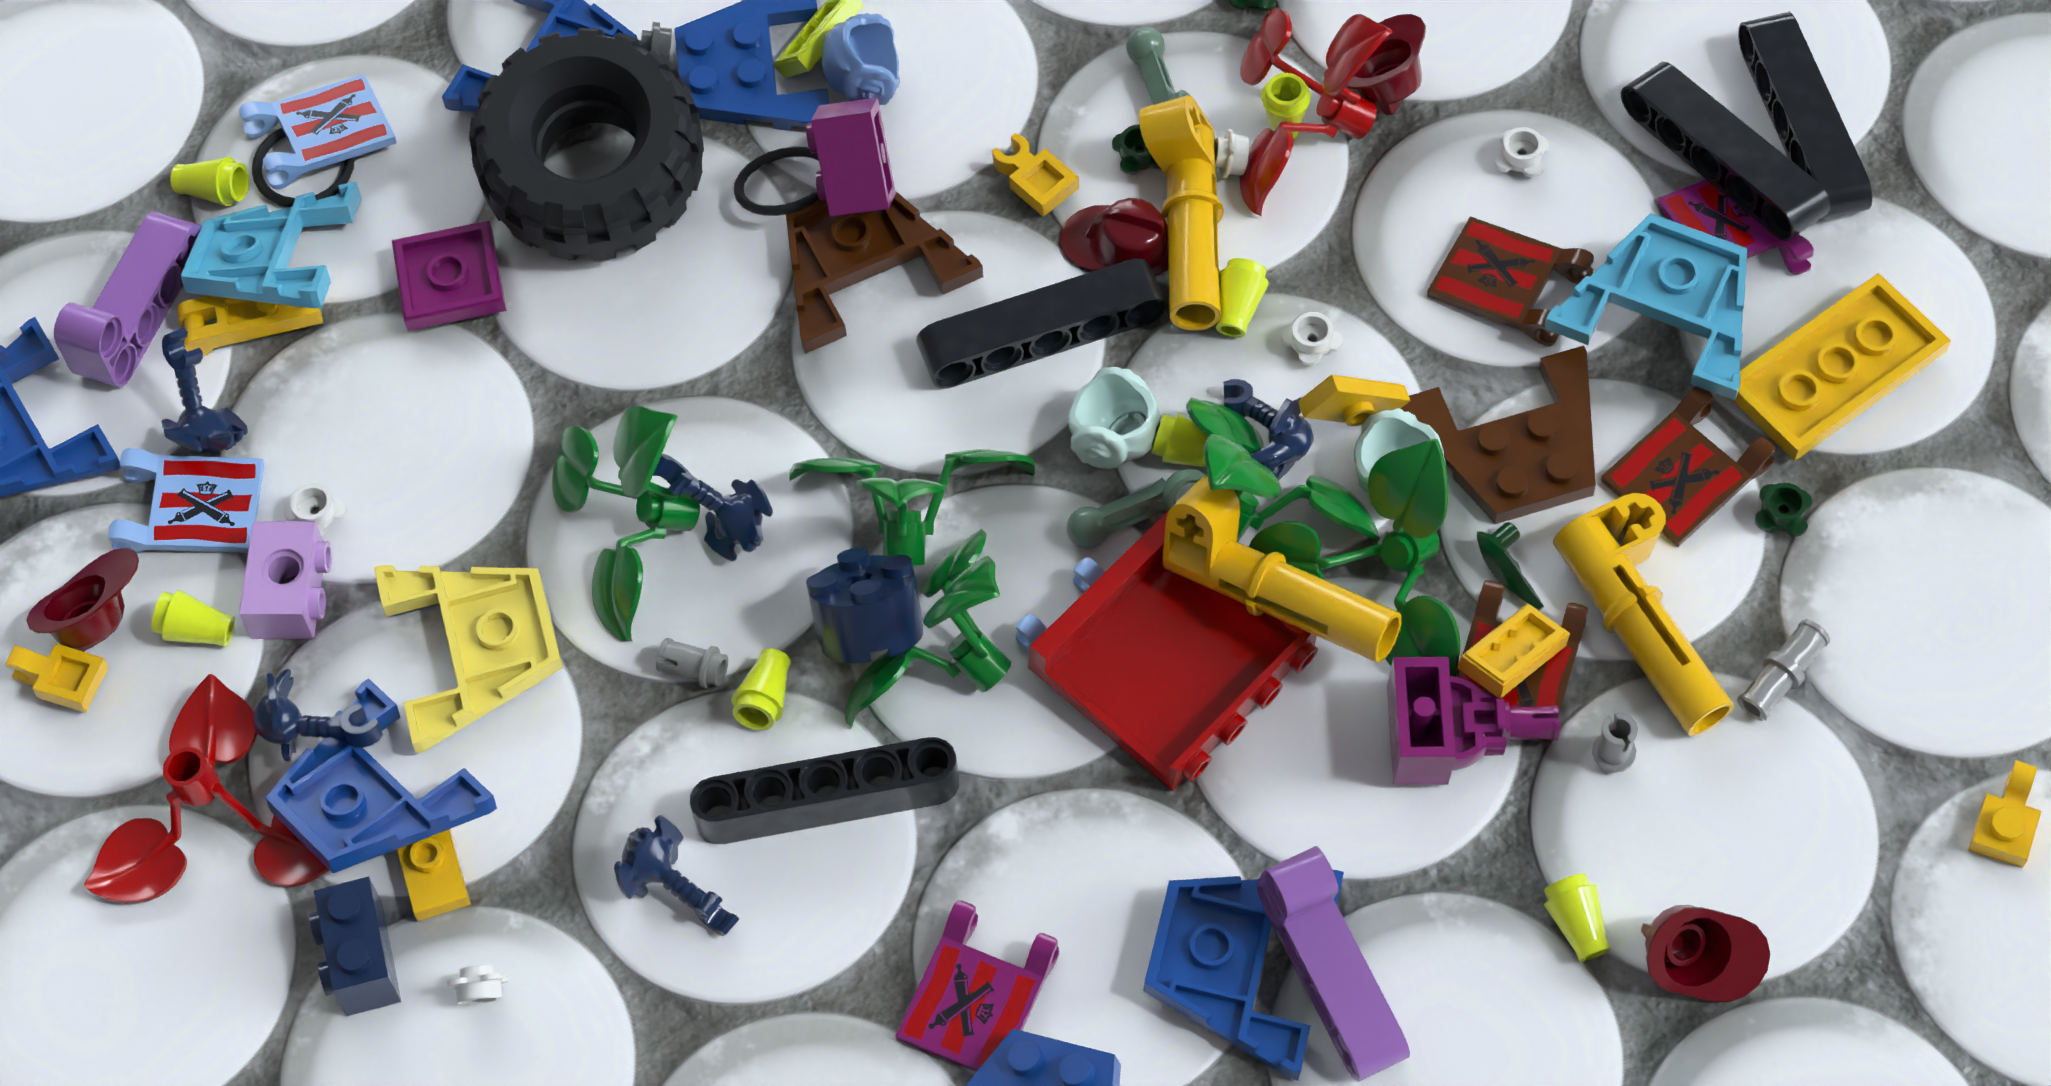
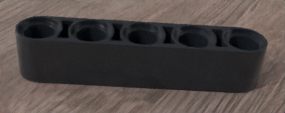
(1804, 110)
(1725, 151)
(1041, 323)
(800, 779)

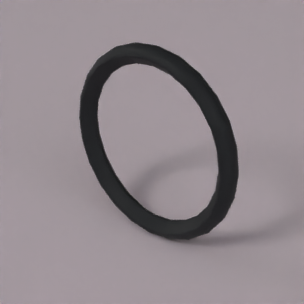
(284, 200)
(768, 210)

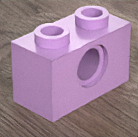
(275, 554)

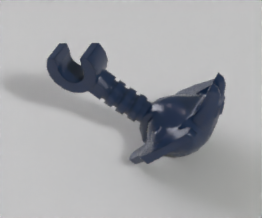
(198, 426)
(1288, 434)
(737, 515)
(281, 721)
(649, 858)

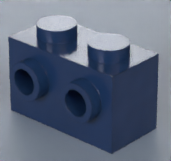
(356, 947)

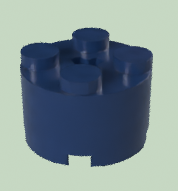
(865, 606)

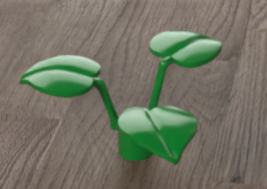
(636, 451)
(1233, 468)
(1413, 492)
(904, 530)
(972, 653)

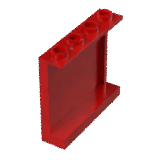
(1166, 661)

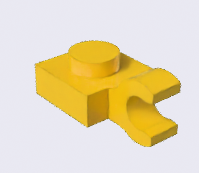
(63, 678)
(2005, 824)

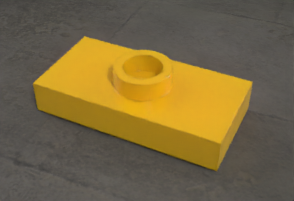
(1351, 399)
(1513, 650)
(433, 876)

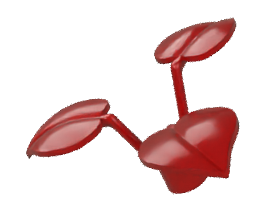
(1337, 106)
(141, 856)

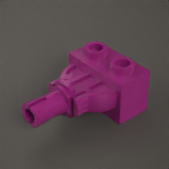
(851, 157)
(1450, 723)

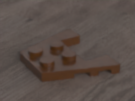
(849, 248)
(1528, 457)

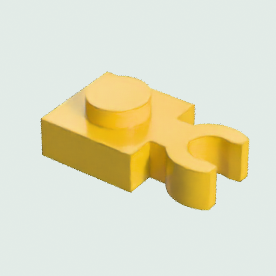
(1036, 179)

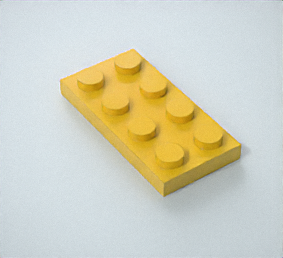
(1838, 366)

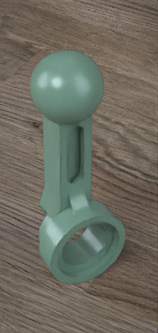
(1146, 49)
(1090, 525)

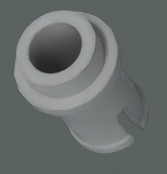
(693, 662)
(1615, 746)

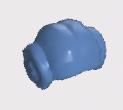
(862, 58)

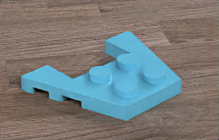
(250, 250)
(1676, 279)

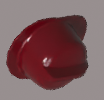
(1395, 66)
(1115, 234)
(87, 605)
(1705, 953)

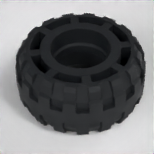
(577, 84)

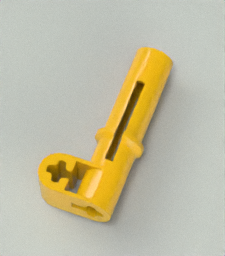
(1186, 152)
(1205, 549)
(1635, 609)

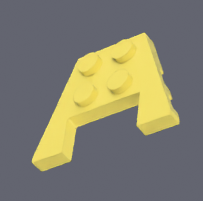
(495, 634)

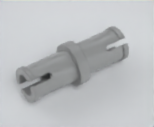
(1783, 670)

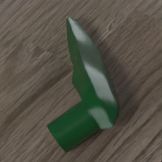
(1503, 566)

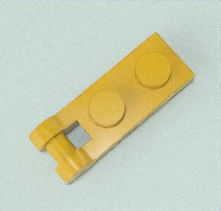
(238, 321)

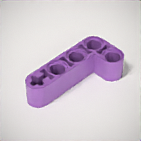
(117, 331)
(1329, 963)

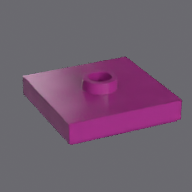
(448, 275)

